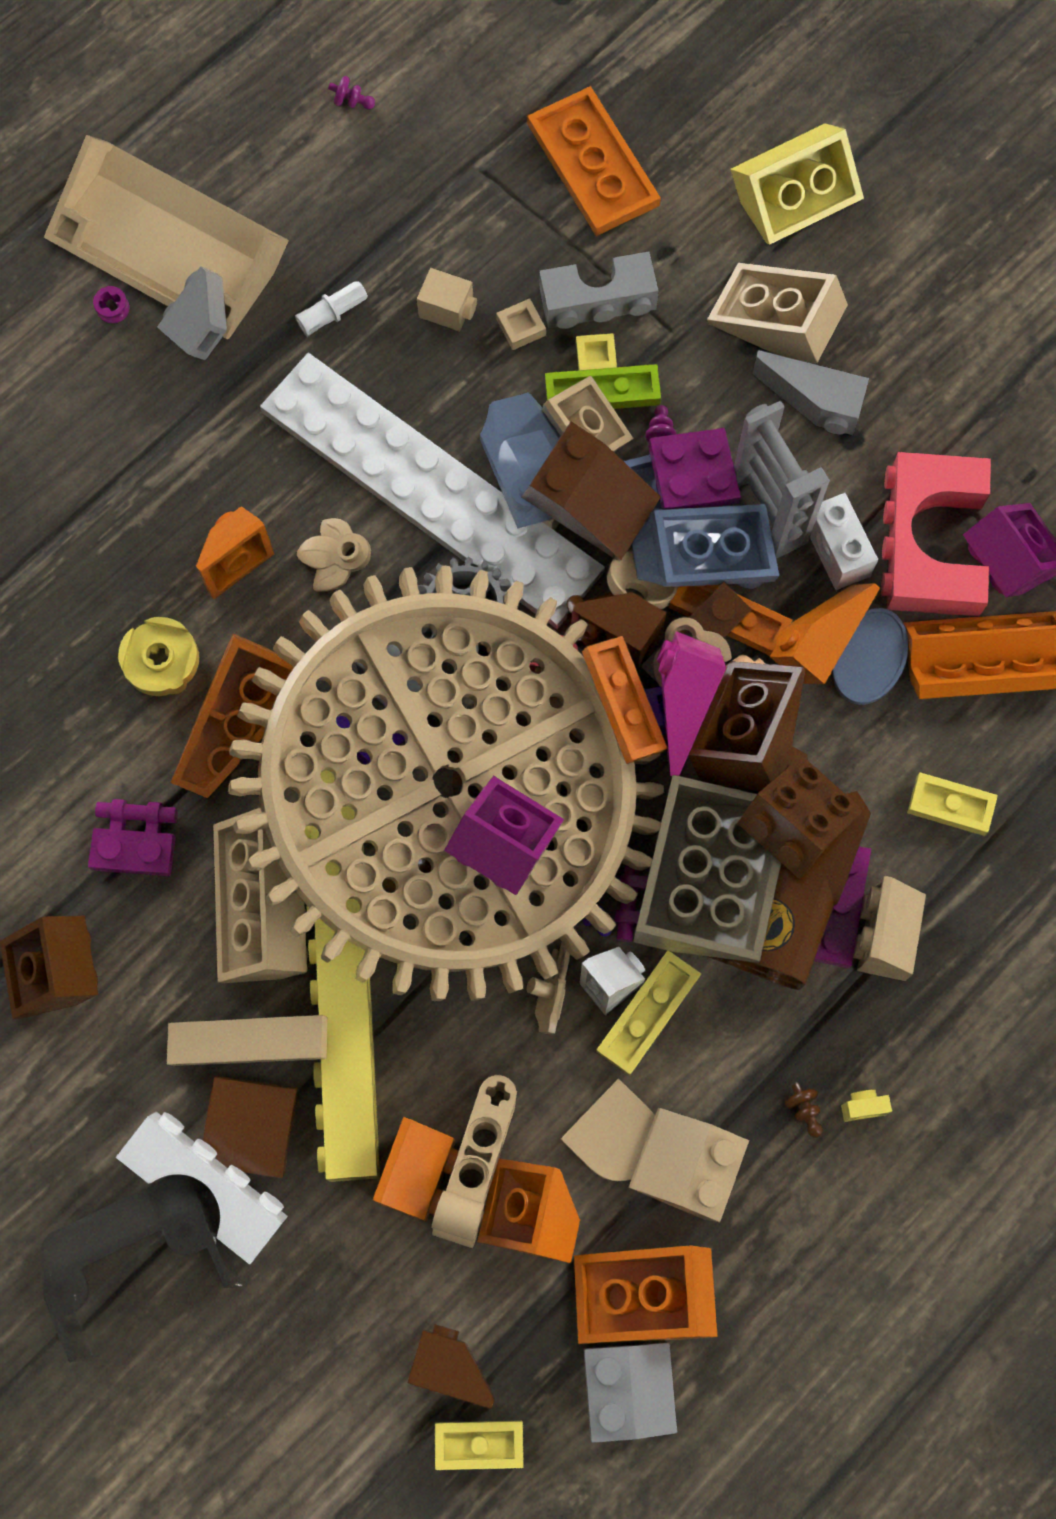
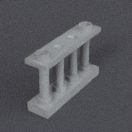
(777, 480)

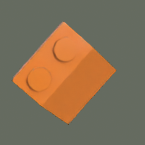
(416, 1170)

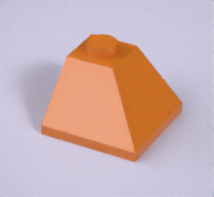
(233, 550)
(530, 1211)

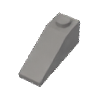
(819, 393)

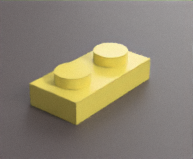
(952, 804)
(478, 1445)

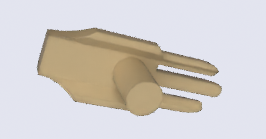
(550, 993)

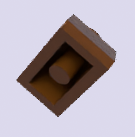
(449, 1368)

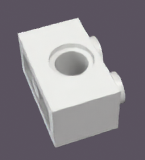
(842, 543)

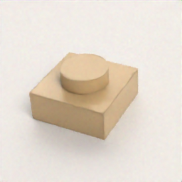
(521, 324)

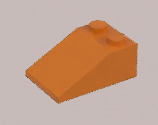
(645, 1295)

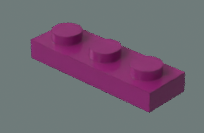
(841, 931)

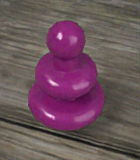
(352, 95)
(660, 424)

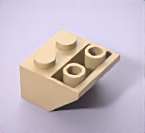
(890, 930)

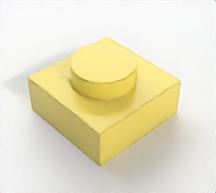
(596, 351)
(866, 1105)

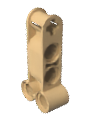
(459, 1207)

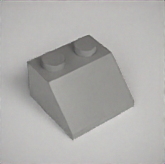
(630, 1392)

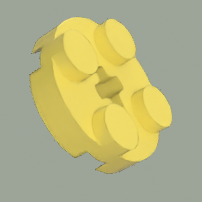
(170, 676)

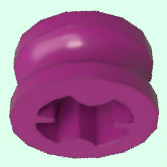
(118, 297)

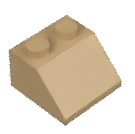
(689, 1164)

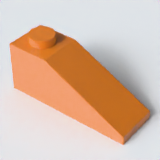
(823, 633)

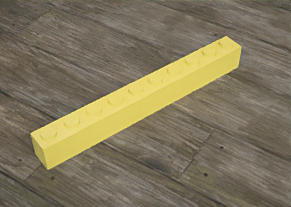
(349, 1070)

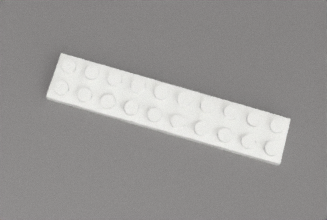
(427, 485)

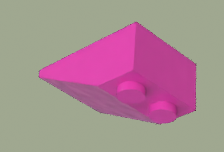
(688, 683)

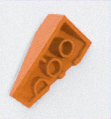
(206, 754)

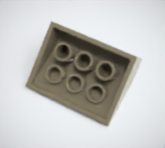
(707, 877)

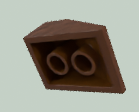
(592, 492)
(749, 726)

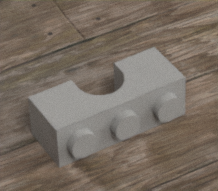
(571, 301)

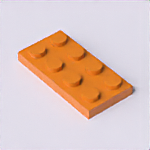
(593, 161)

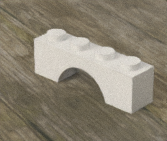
(245, 1215)

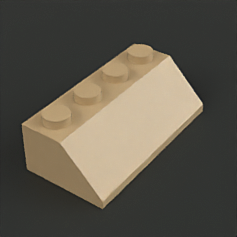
(250, 934)

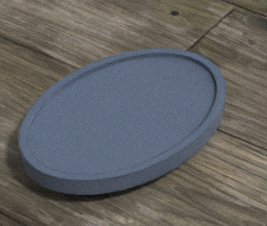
(872, 658)

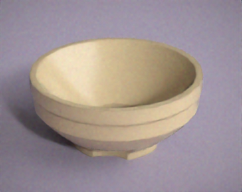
(623, 576)

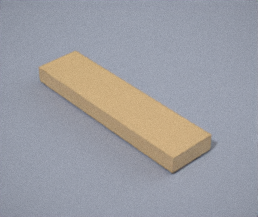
(247, 1040)

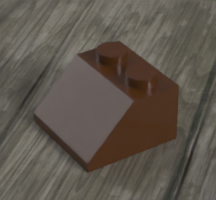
(49, 966)

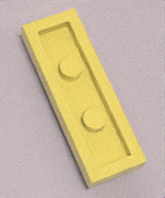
(648, 1013)

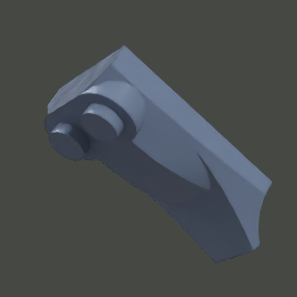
(517, 444)
(706, 547)

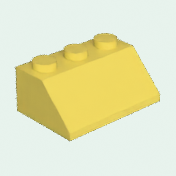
(798, 182)

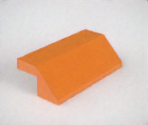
(982, 655)

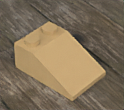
(780, 309)

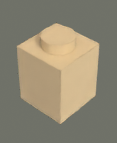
(446, 299)

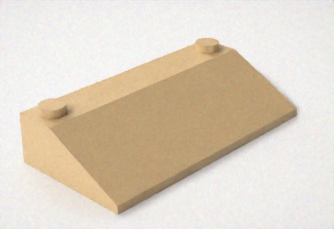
(159, 230)

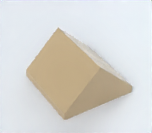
(590, 410)

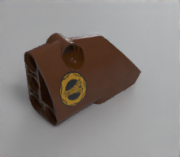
(804, 908)

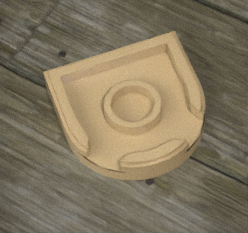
(611, 1133)

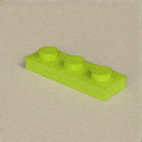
(620, 385)

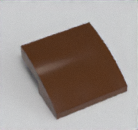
(250, 1124)

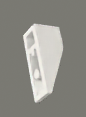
(611, 977)

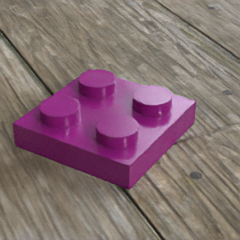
(694, 470)

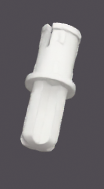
(330, 308)

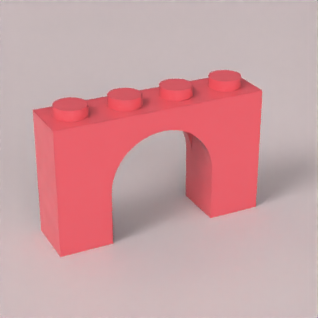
(914, 578)

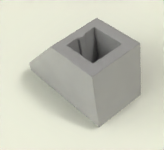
(197, 315)

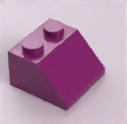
(1014, 547)
(503, 835)

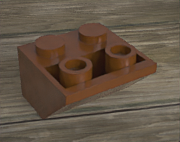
(623, 616)

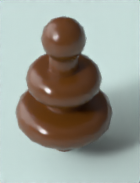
(806, 1111)

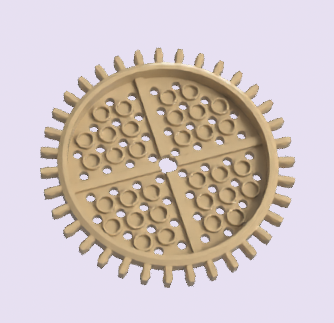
(286, 764)

